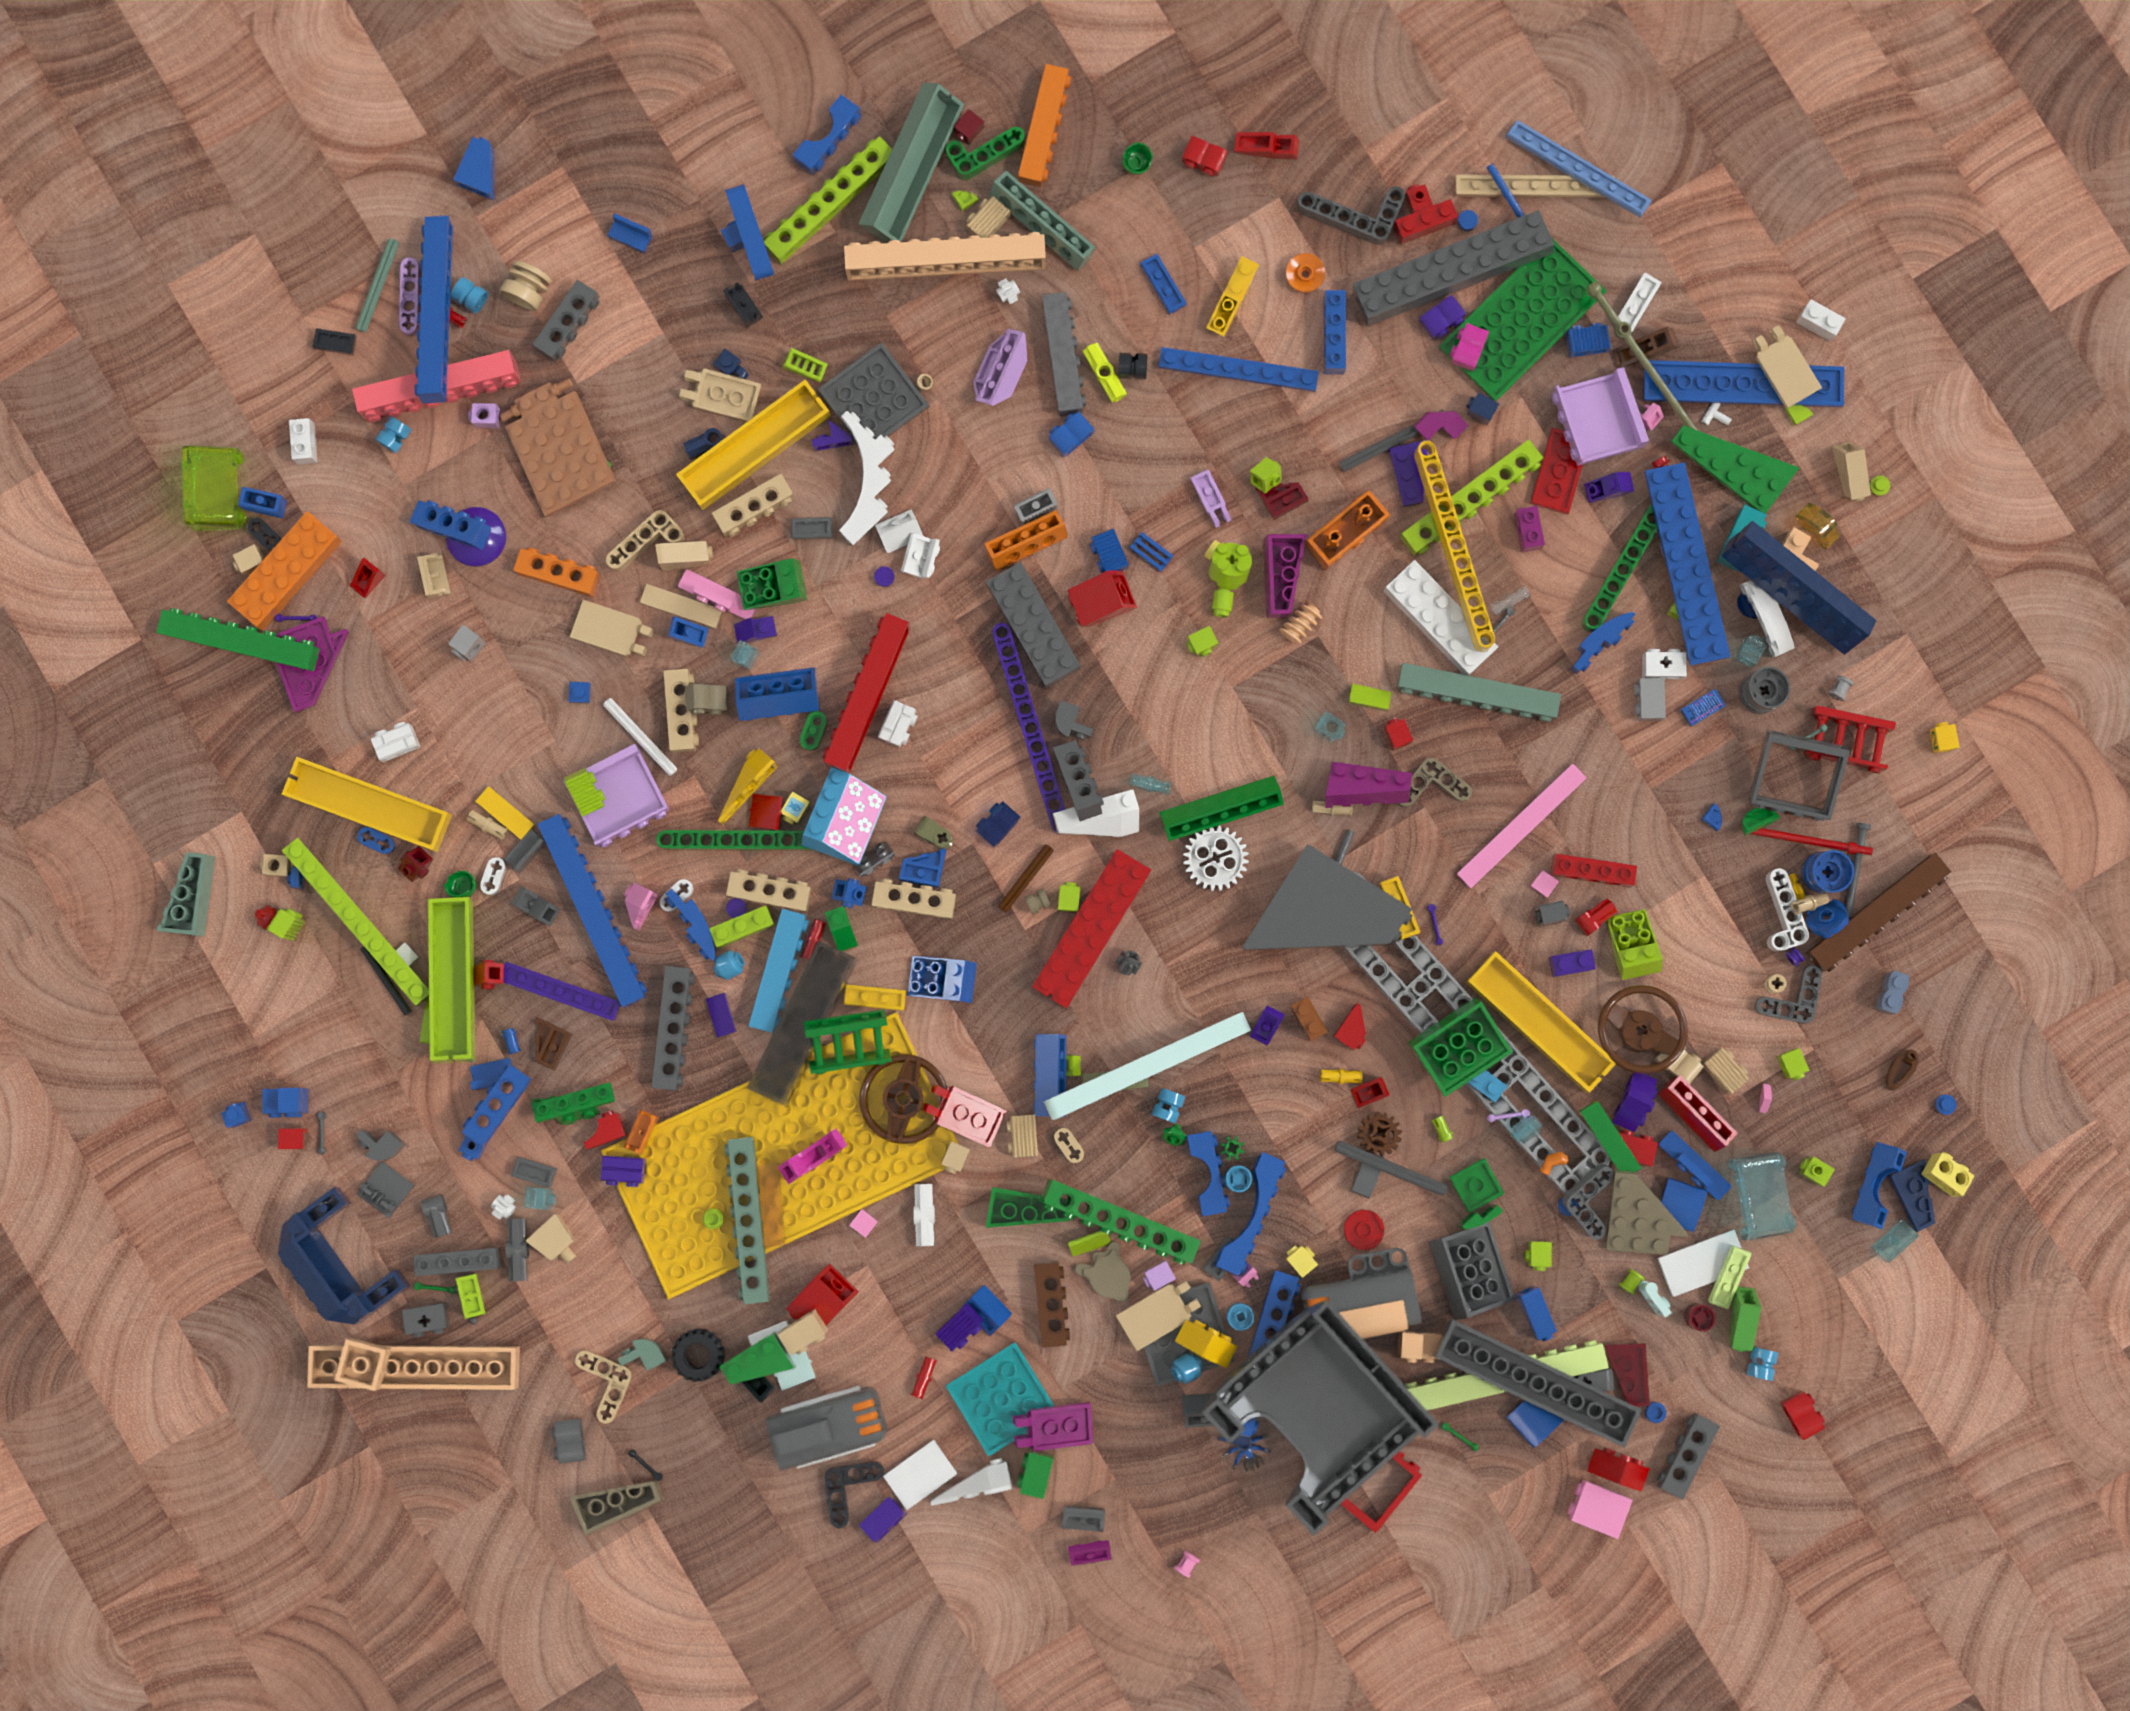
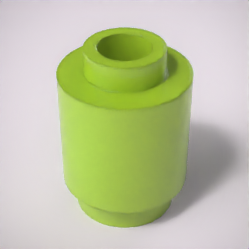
(1222, 602)

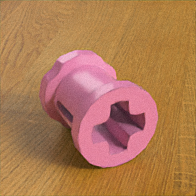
(1186, 1564)

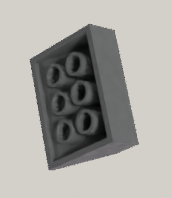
(1471, 1271)

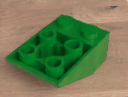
(772, 584)

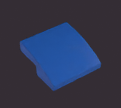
(1684, 1202)
(1533, 1422)

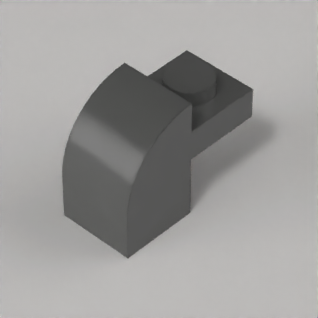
(1065, 722)
(535, 906)
(384, 1149)

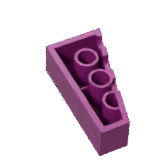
(1281, 568)
(1366, 785)

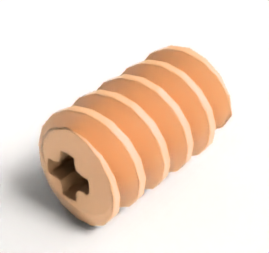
(1301, 622)

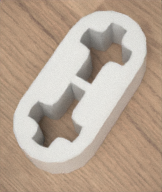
(498, 877)
(684, 896)

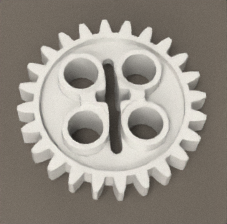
(1223, 875)

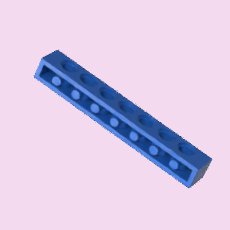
(1290, 1285)

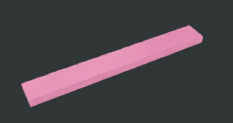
(1521, 826)

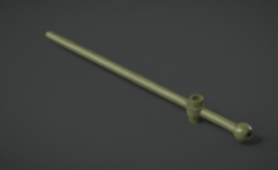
(1594, 290)

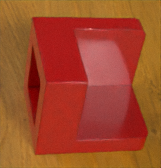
(291, 1138)

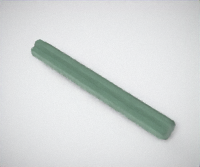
(377, 285)

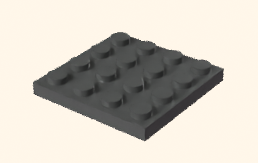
(875, 392)
(1165, 1350)

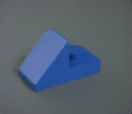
(687, 632)

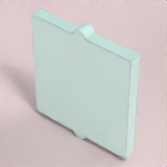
(798, 1375)

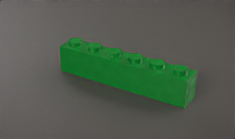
(1221, 808)

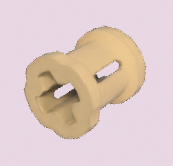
(1778, 979)

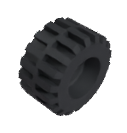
(680, 1359)

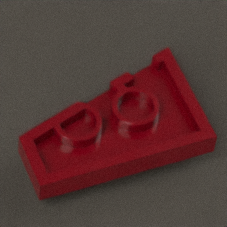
(1631, 1370)

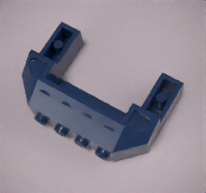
(323, 1273)

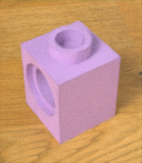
(492, 419)
(1158, 1276)

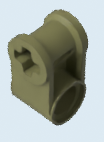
(931, 831)

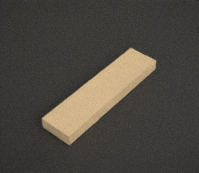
(681, 606)

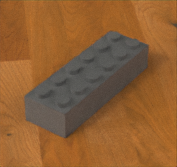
(1033, 625)

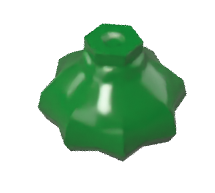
(1174, 1135)

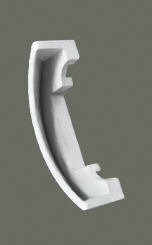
(1770, 618)

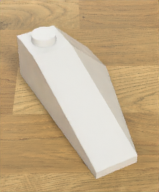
(1118, 818)
(989, 1479)

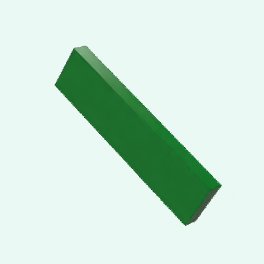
(1609, 1137)

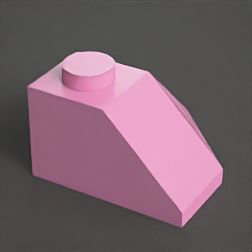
(639, 903)

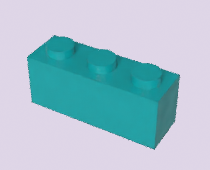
(1743, 518)

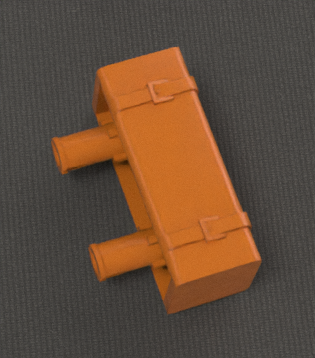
(1347, 530)

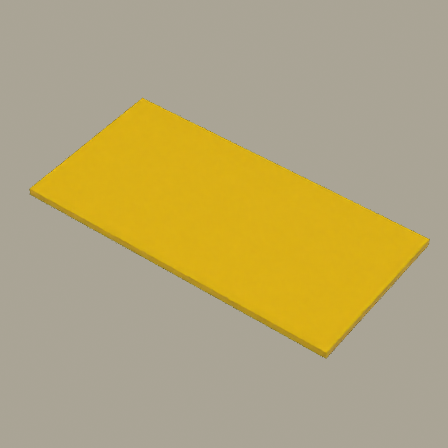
(690, 1164)

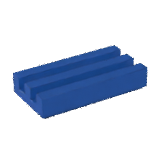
(1138, 542)

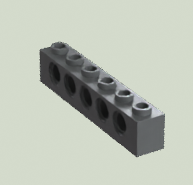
(669, 997)

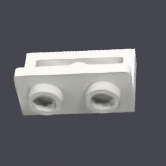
(920, 556)

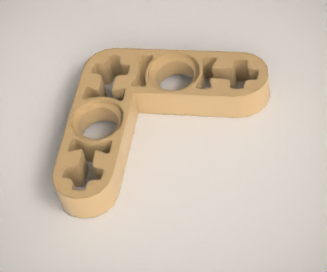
(614, 1382)

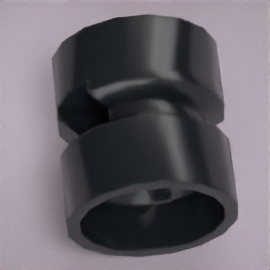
(1132, 366)

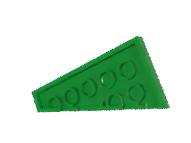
(1743, 471)

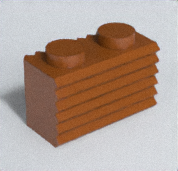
(1308, 1019)

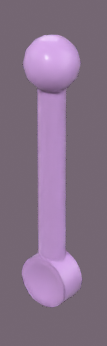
(1491, 1118)

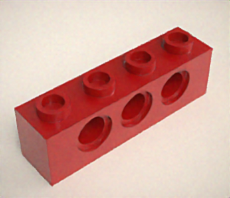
(1593, 870)

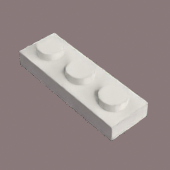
(1639, 300)

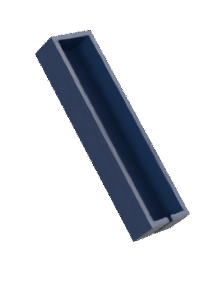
(1798, 588)

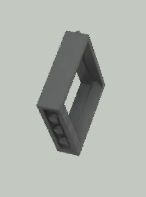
(1805, 743)

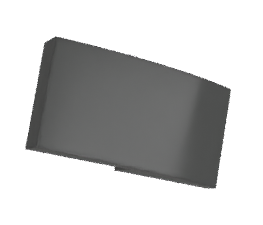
(1365, 1180)

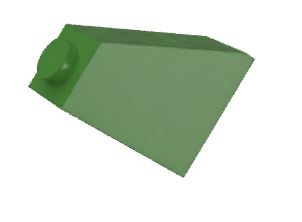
(1744, 1319)

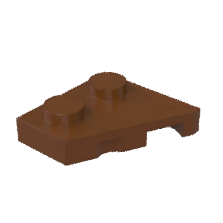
(550, 1043)

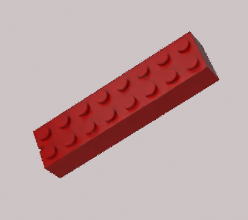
(867, 693)
(1091, 928)

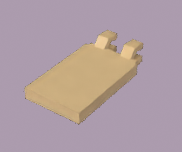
(1785, 368)
(722, 394)
(609, 629)
(1156, 1315)

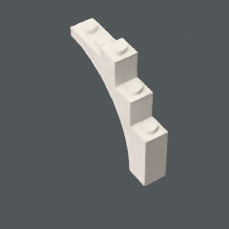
(873, 453)

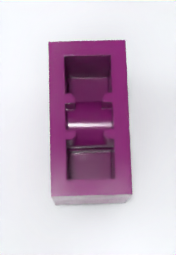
(1529, 529)

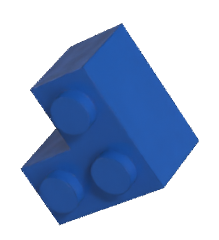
(285, 1101)

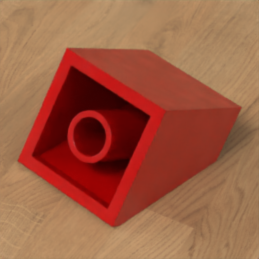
(1101, 598)
(826, 1294)

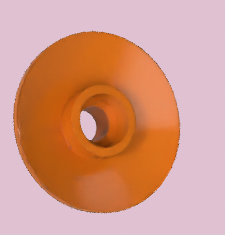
(1305, 263)

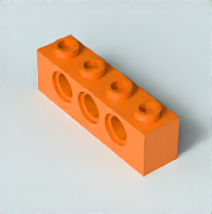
(1026, 540)
(525, 567)

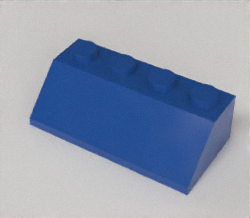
(776, 694)

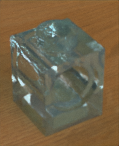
(1751, 650)
(745, 655)
(1326, 719)
(539, 1198)

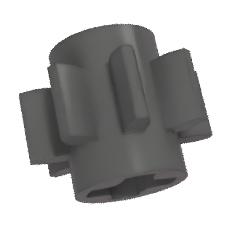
(1128, 962)

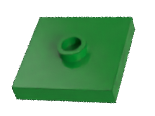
(1476, 1185)

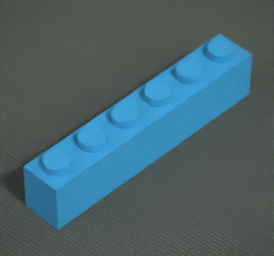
(778, 970)

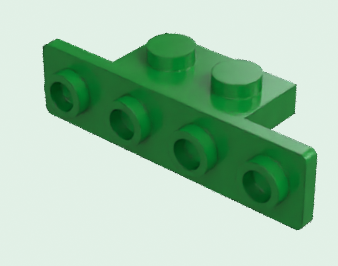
(575, 1105)

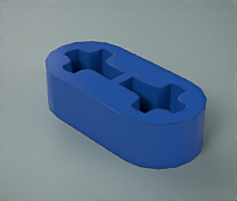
(378, 836)

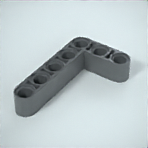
(1353, 216)

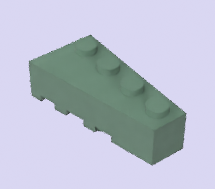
(190, 897)

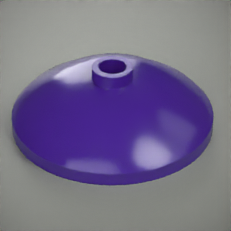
(493, 547)

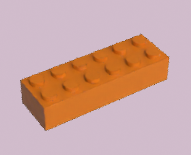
(284, 571)

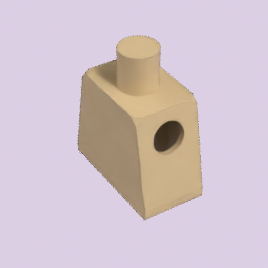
(553, 1240)

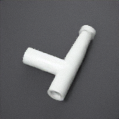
(1713, 413)

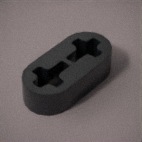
(267, 531)

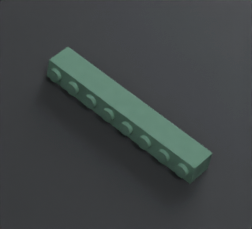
(1479, 692)

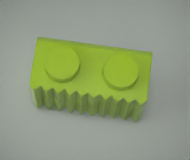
(584, 791)
(286, 924)

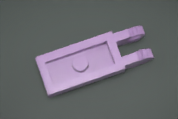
(1210, 496)

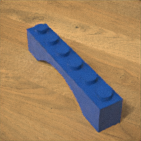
(1265, 1175)

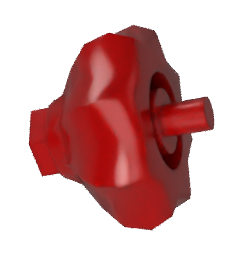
(265, 916)

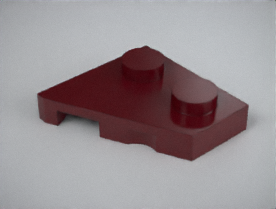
(1283, 498)

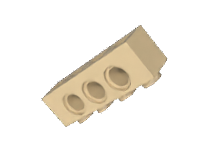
(758, 495)
(677, 742)
(799, 902)
(943, 910)

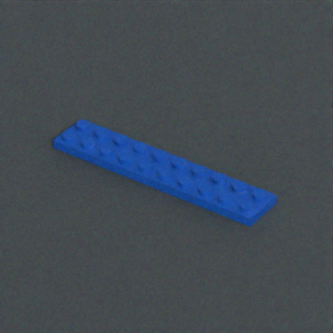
(1736, 384)
(1687, 564)

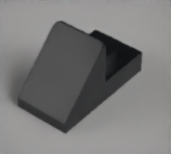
(759, 1387)

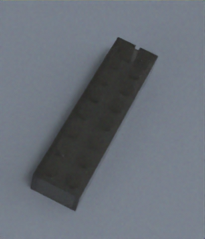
(811, 1000)

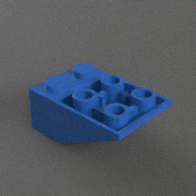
(942, 979)

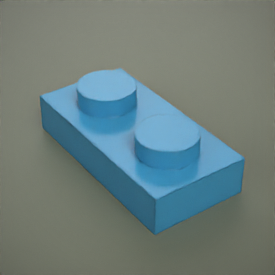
(1488, 1085)

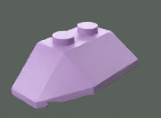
(1001, 368)

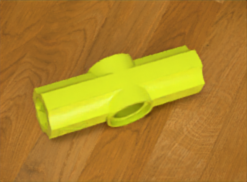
(1109, 383)

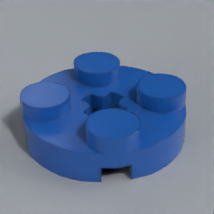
(1831, 926)

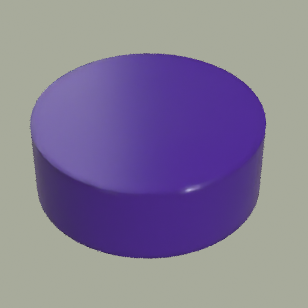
(884, 576)
(736, 907)

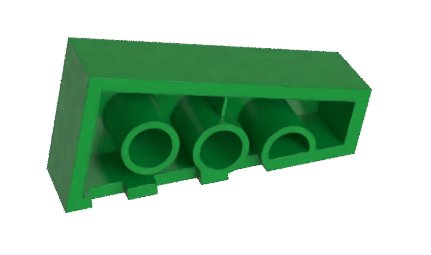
(1020, 1208)

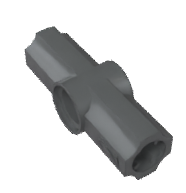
(517, 1249)

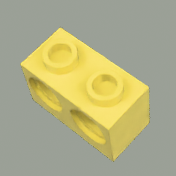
(1946, 1178)

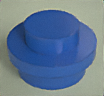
(1945, 1104)

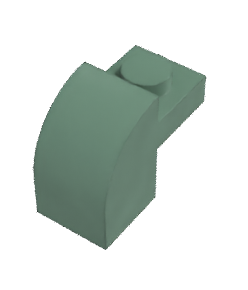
(648, 1350)

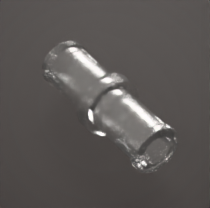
(1510, 600)

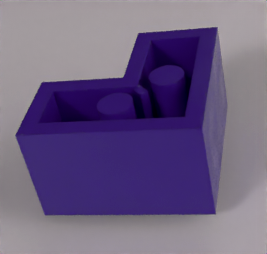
(1636, 1102)

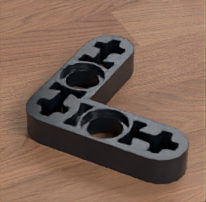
(843, 1472)

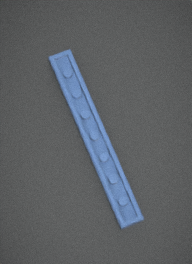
(1578, 168)

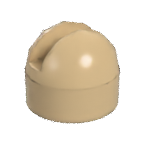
(927, 380)

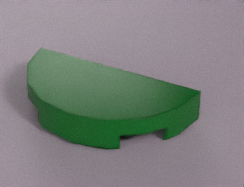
(1757, 819)

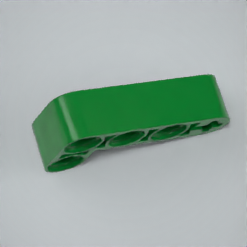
(987, 150)

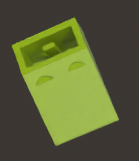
(1634, 944)

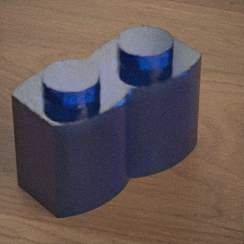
(997, 824)

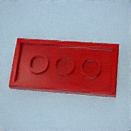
(1556, 476)

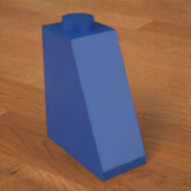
(477, 169)
(1536, 1313)

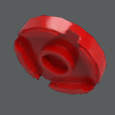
(1364, 1229)

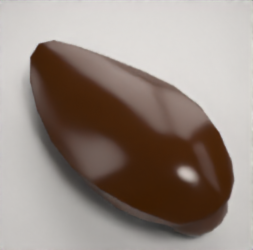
(1901, 1069)

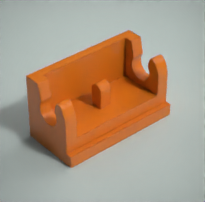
(641, 1132)

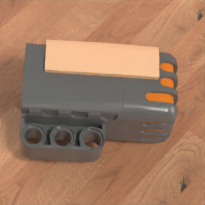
(1373, 1297)

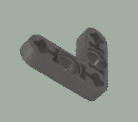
(1801, 1003)
(1582, 1198)

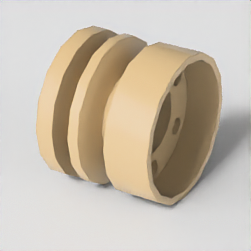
(527, 281)

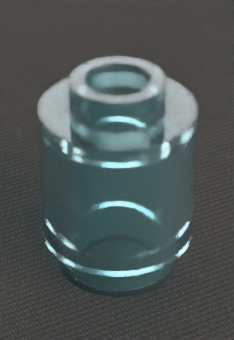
(1526, 1129)

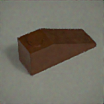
(1651, 345)

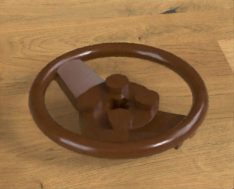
(1654, 1037)
(899, 1114)

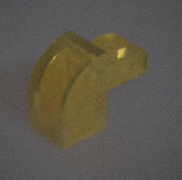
(1819, 523)

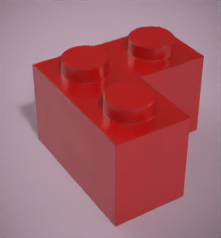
(1620, 1470)

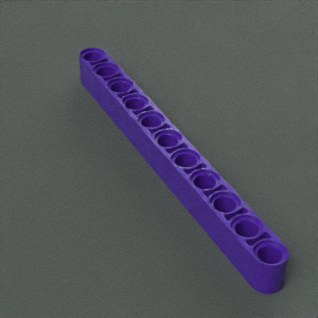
(1025, 719)

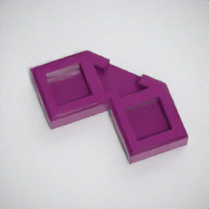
(1433, 421)

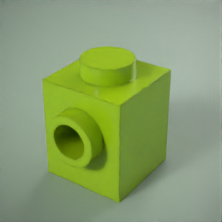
(1266, 475)
(1202, 642)
(1816, 1171)
(1539, 1255)

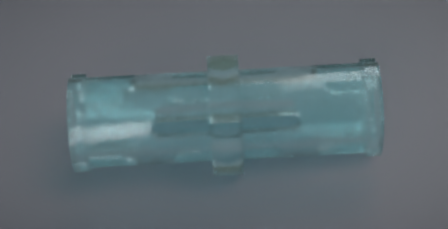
(1150, 783)

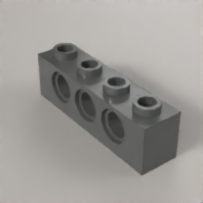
(578, 293)
(1085, 806)
(457, 1261)
(1698, 1451)

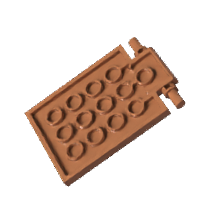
(557, 447)

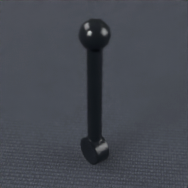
(658, 1476)

